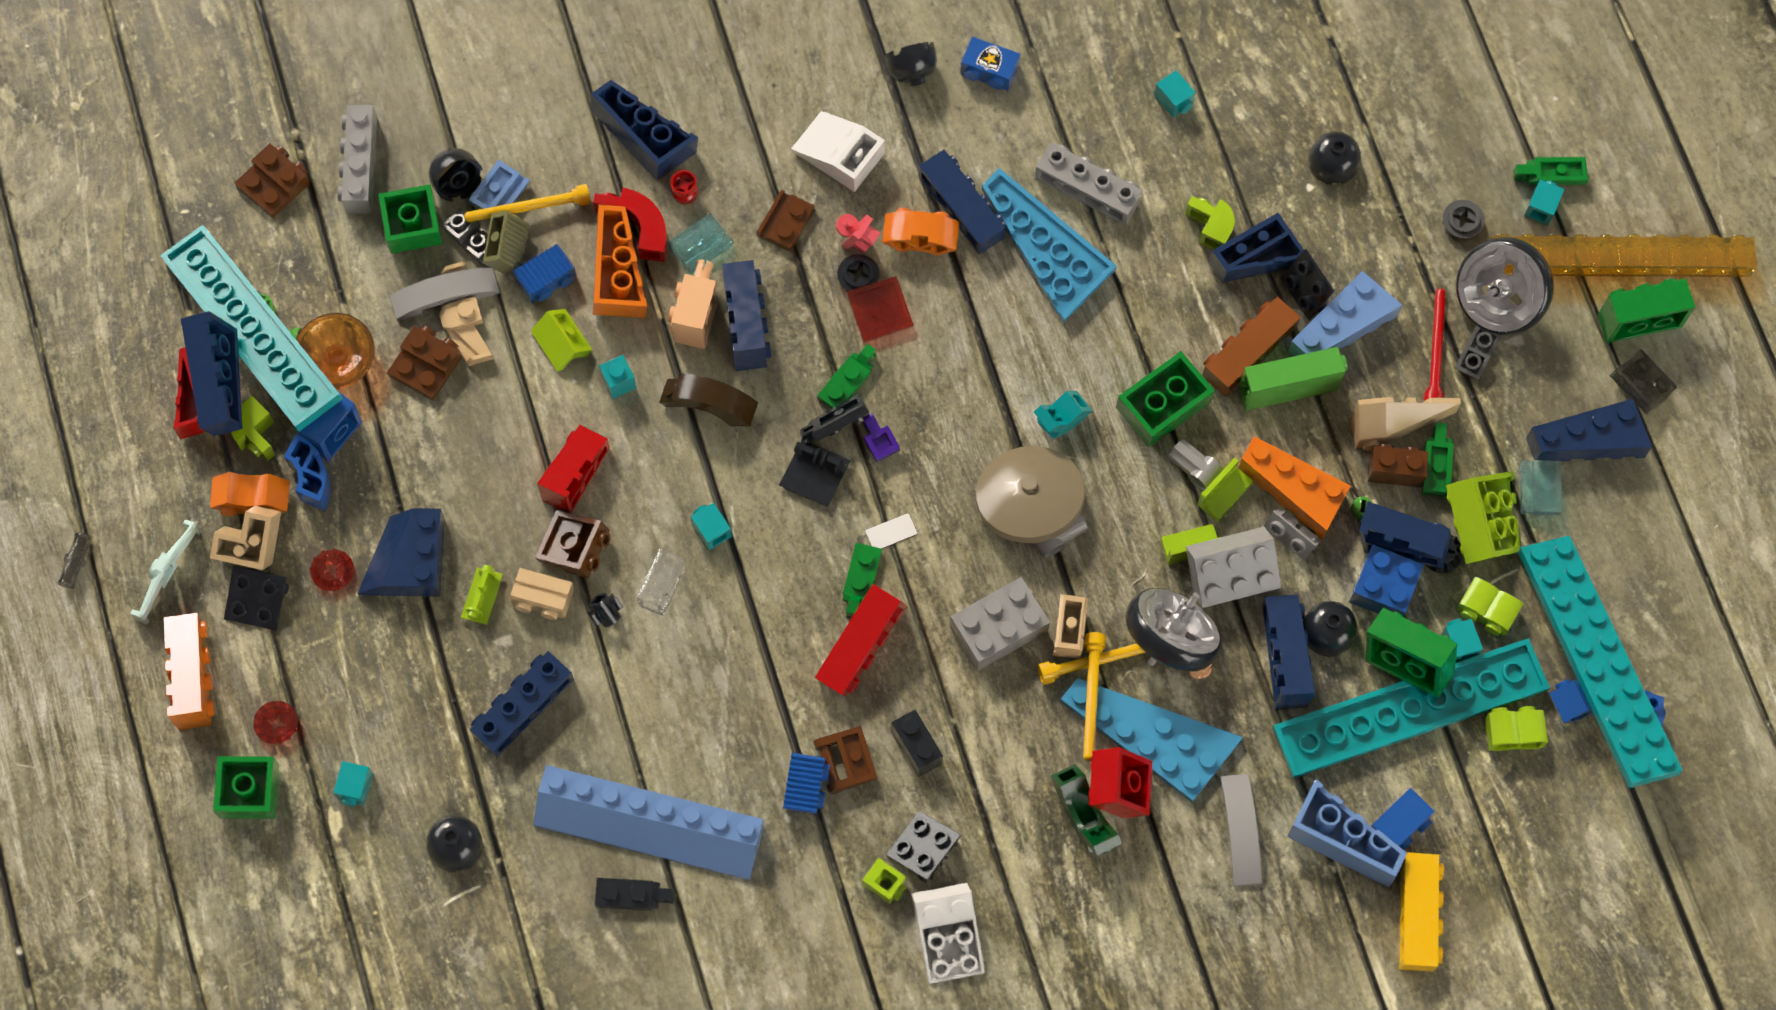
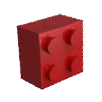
(1120, 782)

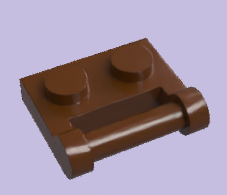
(854, 756)

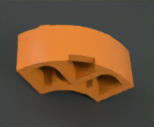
(920, 231)
(238, 493)

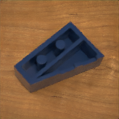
(1257, 251)
(1405, 535)

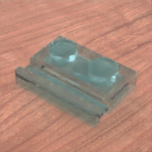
(700, 242)
(1540, 487)

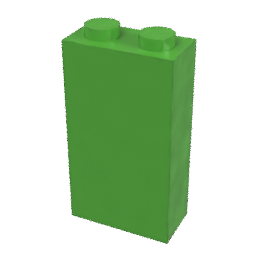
(1292, 378)

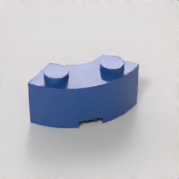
(313, 477)
(1570, 701)

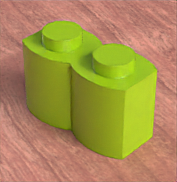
(1489, 606)
(1516, 729)

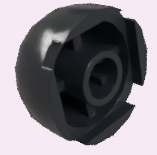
(912, 63)
(1334, 158)
(454, 174)
(1330, 628)
(454, 843)

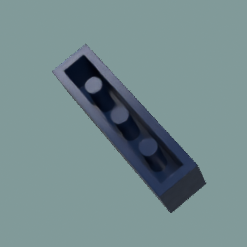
(961, 201)

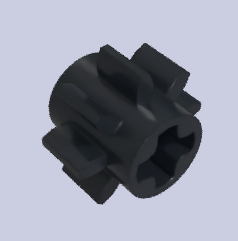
(605, 609)

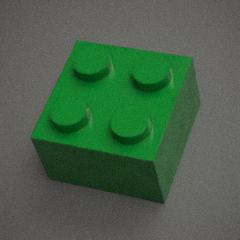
(410, 219)
(246, 787)

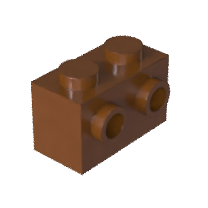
(1398, 465)

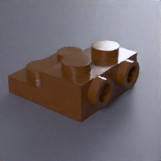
(273, 180)
(425, 362)
(573, 543)

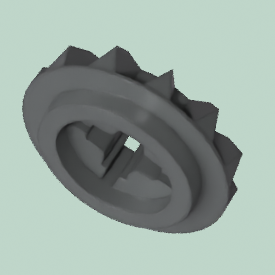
(1474, 217)

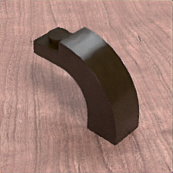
(710, 396)

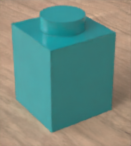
(1175, 94)
(1544, 202)
(617, 376)
(710, 525)
(1466, 638)
(352, 784)

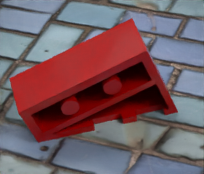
(186, 413)
(573, 469)

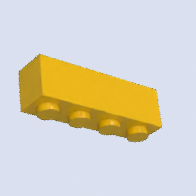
(1420, 912)

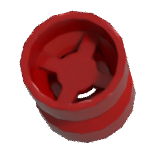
(683, 181)

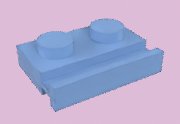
(499, 187)

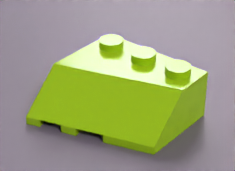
(1485, 516)

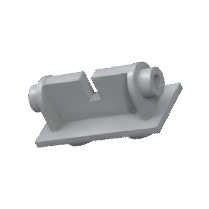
(1283, 527)

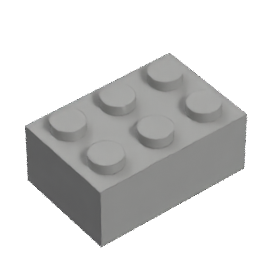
(1233, 566)
(999, 623)

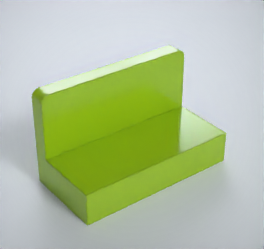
(560, 338)
(1224, 491)
(1175, 544)

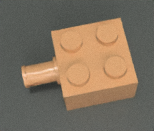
(695, 307)

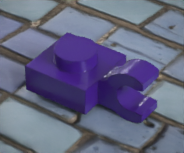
(880, 440)

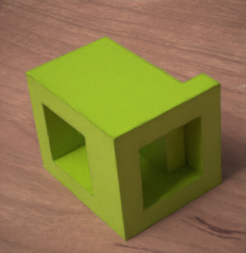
(884, 872)

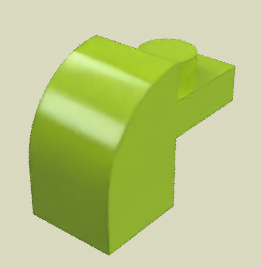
(1218, 221)
(254, 422)

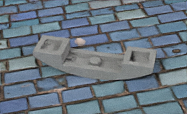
(443, 289)
(1241, 830)

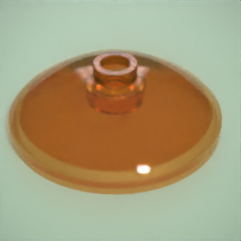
(339, 335)

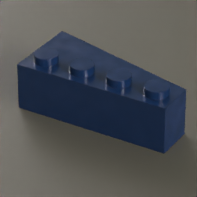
(647, 135)
(744, 315)
(214, 372)
(1599, 433)
(1288, 652)

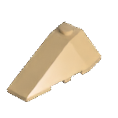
(1383, 420)

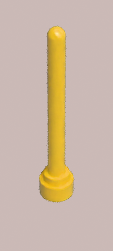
(579, 195)
(1094, 644)
(1050, 672)

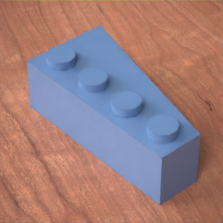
(1350, 315)

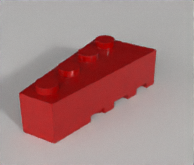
(860, 640)

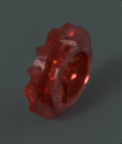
(343, 572)
(271, 711)

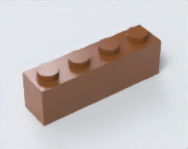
(1251, 345)

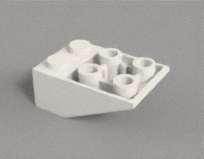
(840, 149)
(948, 933)

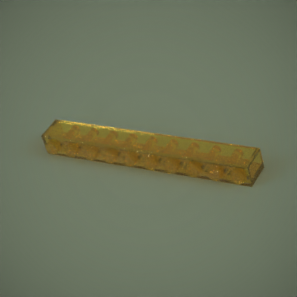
(1644, 255)

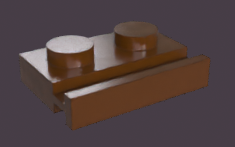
(785, 220)

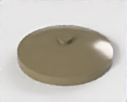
(1030, 494)

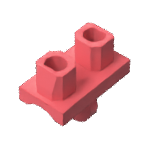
(860, 233)

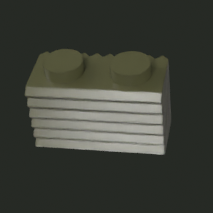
(505, 242)

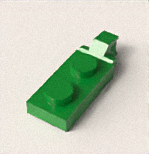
(1555, 169)
(848, 378)
(1439, 462)
(860, 575)

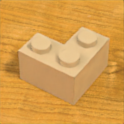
(253, 544)

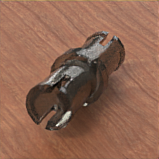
(74, 560)

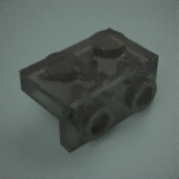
(1643, 381)

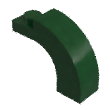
(1087, 821)

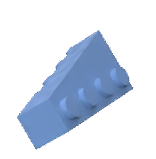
(1345, 837)

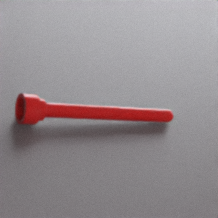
(1434, 389)

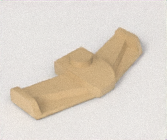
(460, 320)

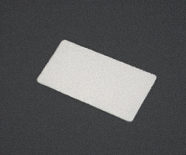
(891, 531)

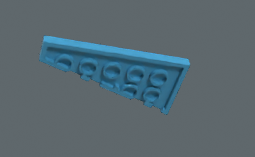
(1056, 254)
(1181, 748)

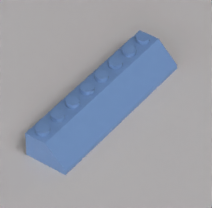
(648, 822)

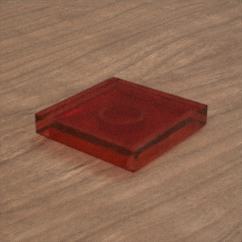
(879, 309)

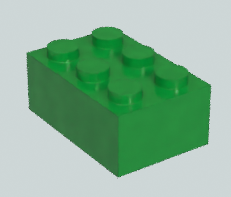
(1646, 310)
(1165, 399)
(1411, 652)

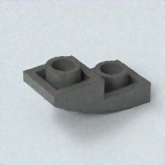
(467, 234)
(1477, 353)

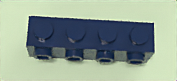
(521, 703)

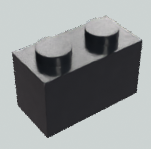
(916, 743)

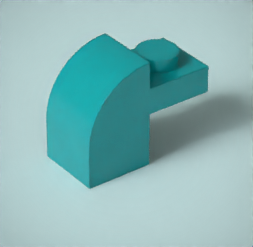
(1063, 414)

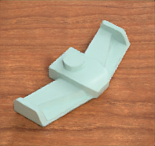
(163, 569)

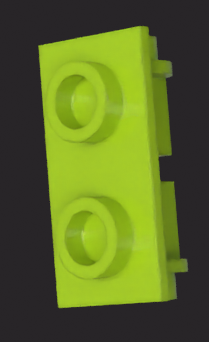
(482, 595)

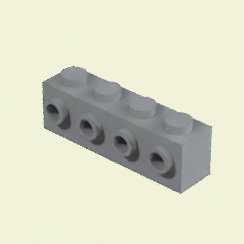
(359, 159)
(1088, 183)

